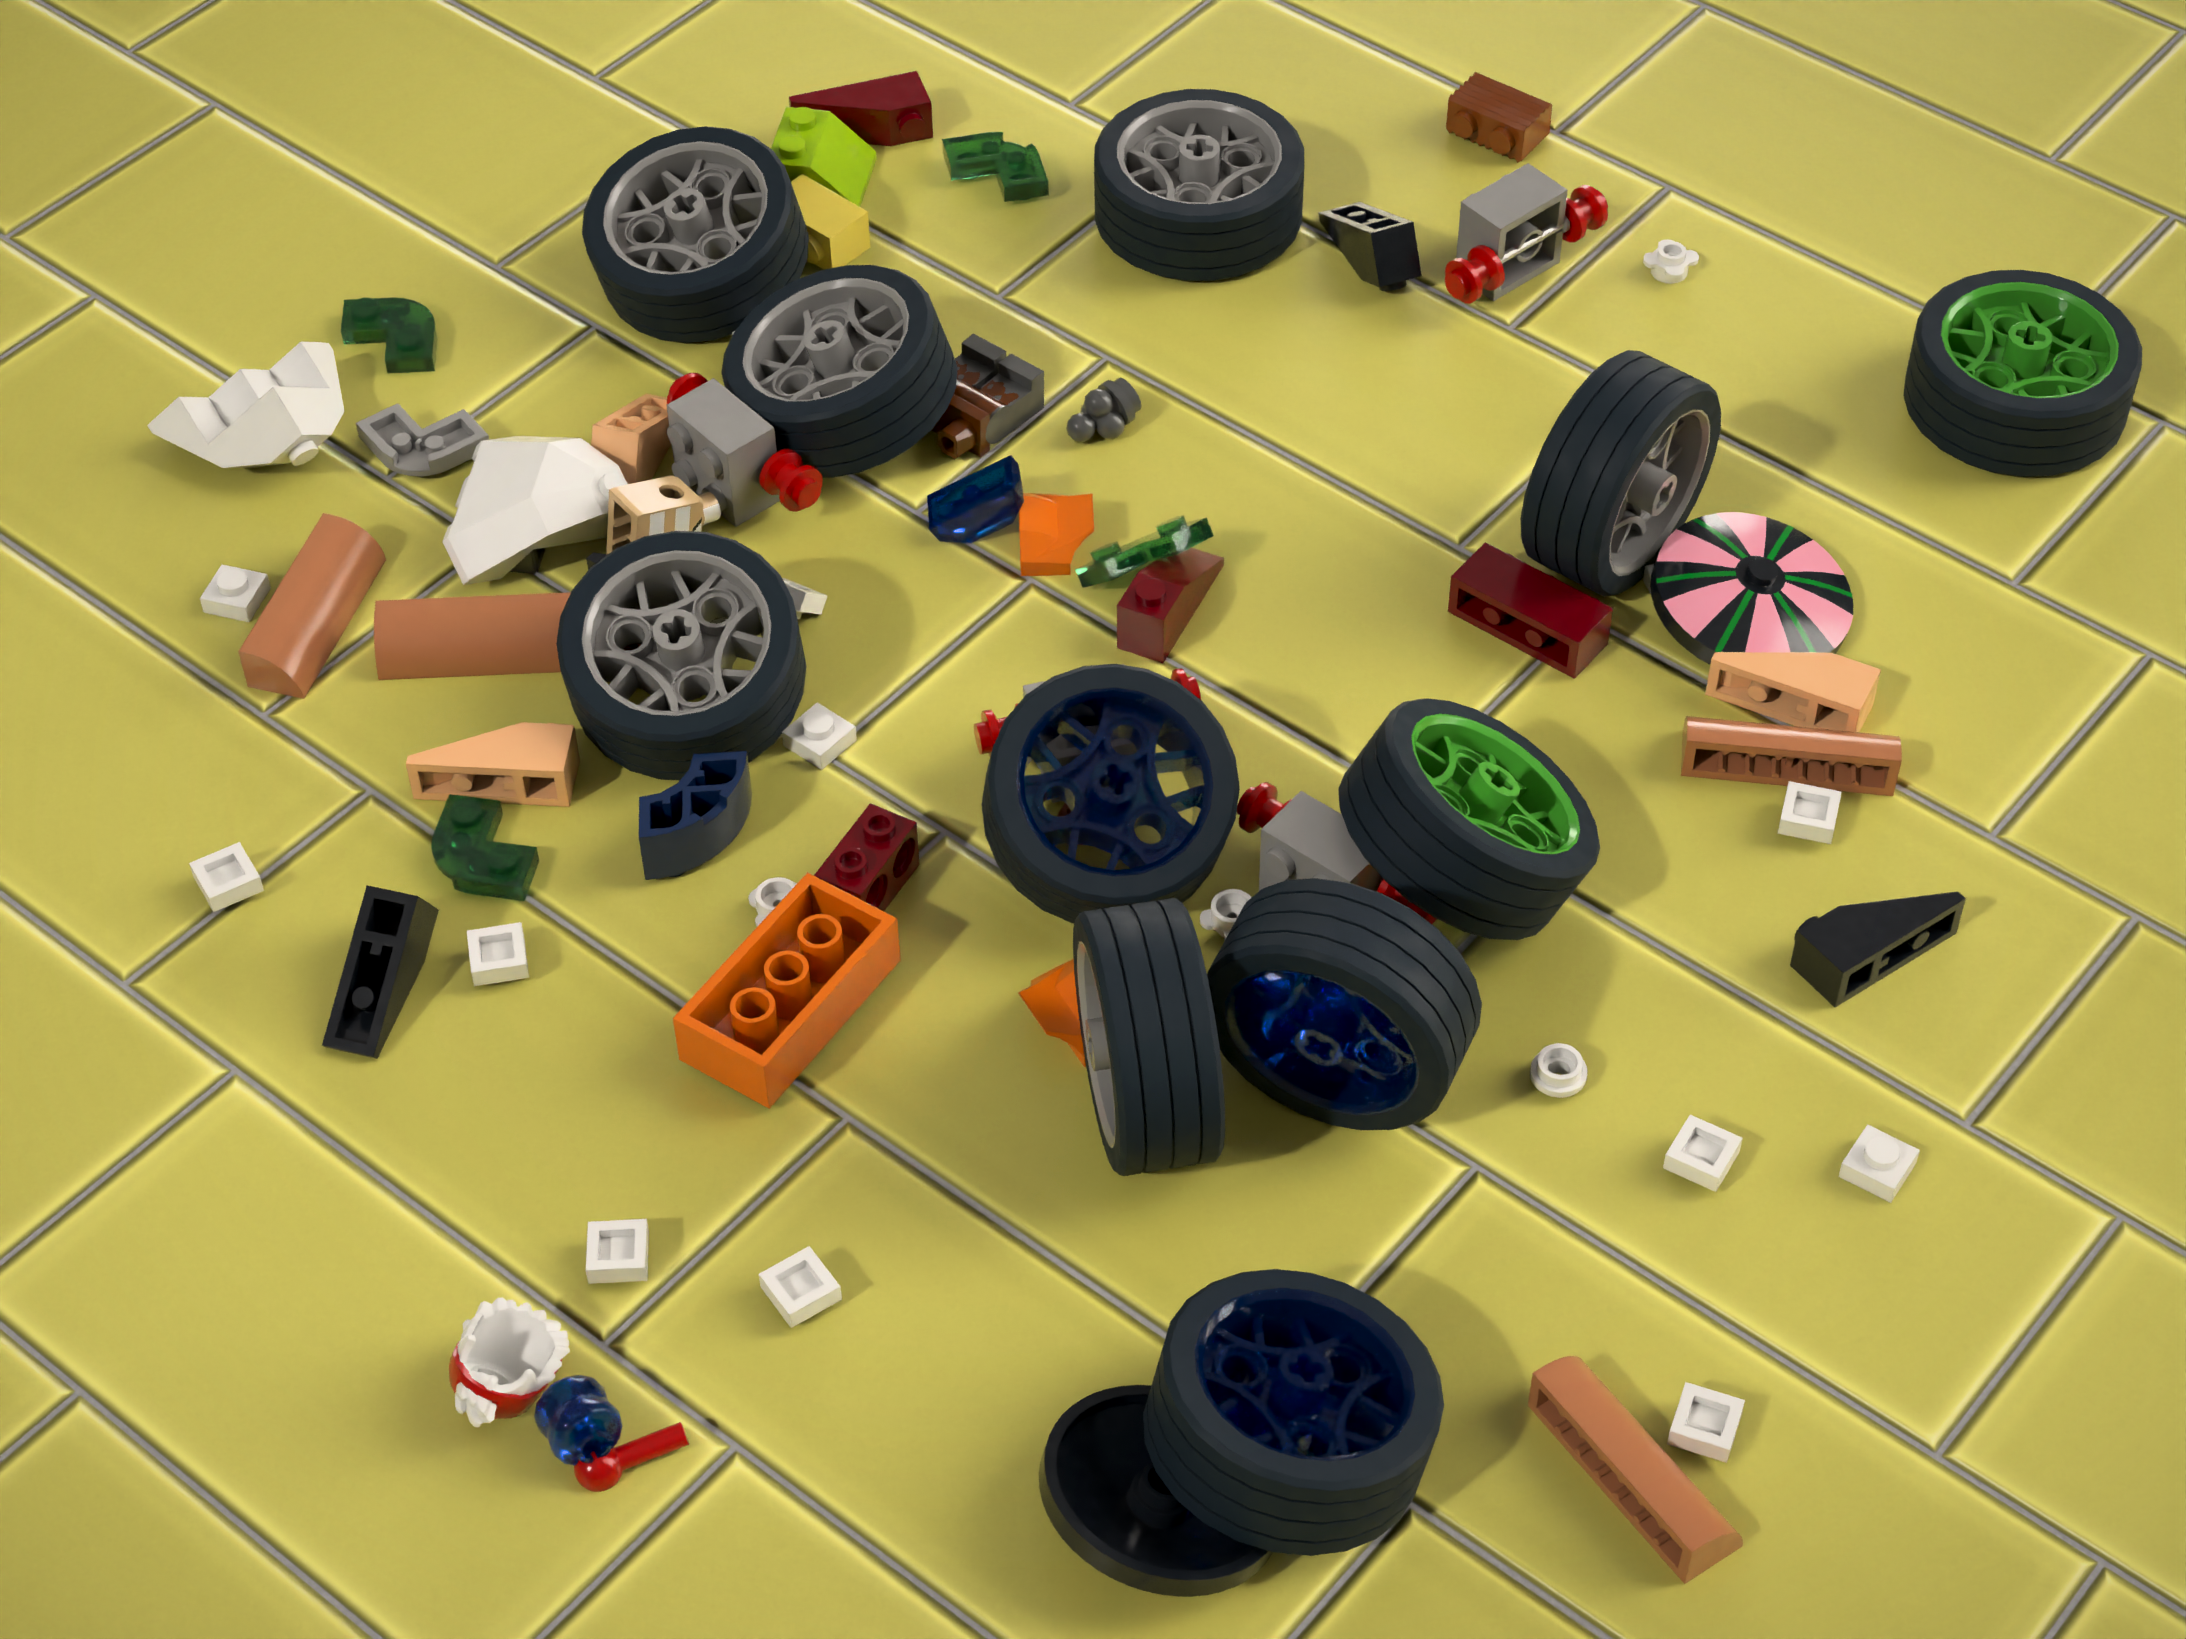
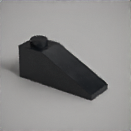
(1375, 244)
(1870, 940)
(379, 970)

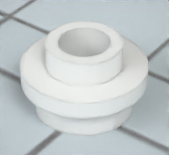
(1558, 1059)

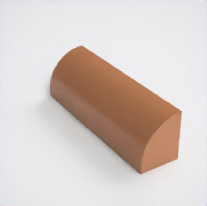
(311, 607)
(467, 636)
(1790, 753)
(1631, 1468)

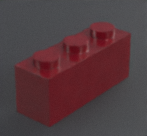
(1530, 610)

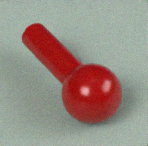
(607, 1470)

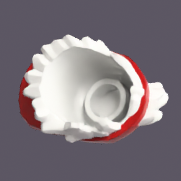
(505, 1360)

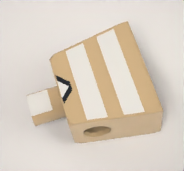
(656, 508)

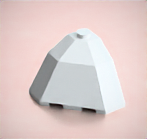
(261, 413)
(528, 498)

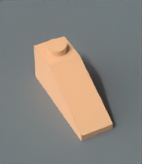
(635, 437)
(1796, 687)
(507, 765)

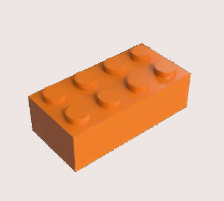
(787, 990)

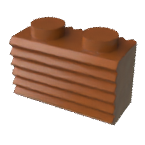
(1498, 116)

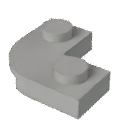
(419, 451)

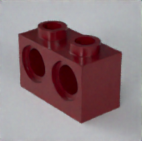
(874, 857)

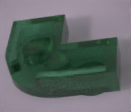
(984, 154)
(400, 323)
(1170, 539)
(471, 858)

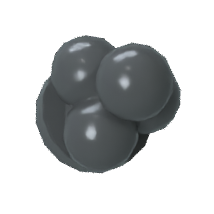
(1105, 410)

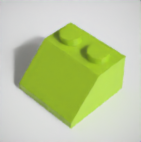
(824, 151)

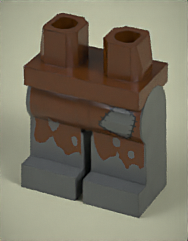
(989, 399)

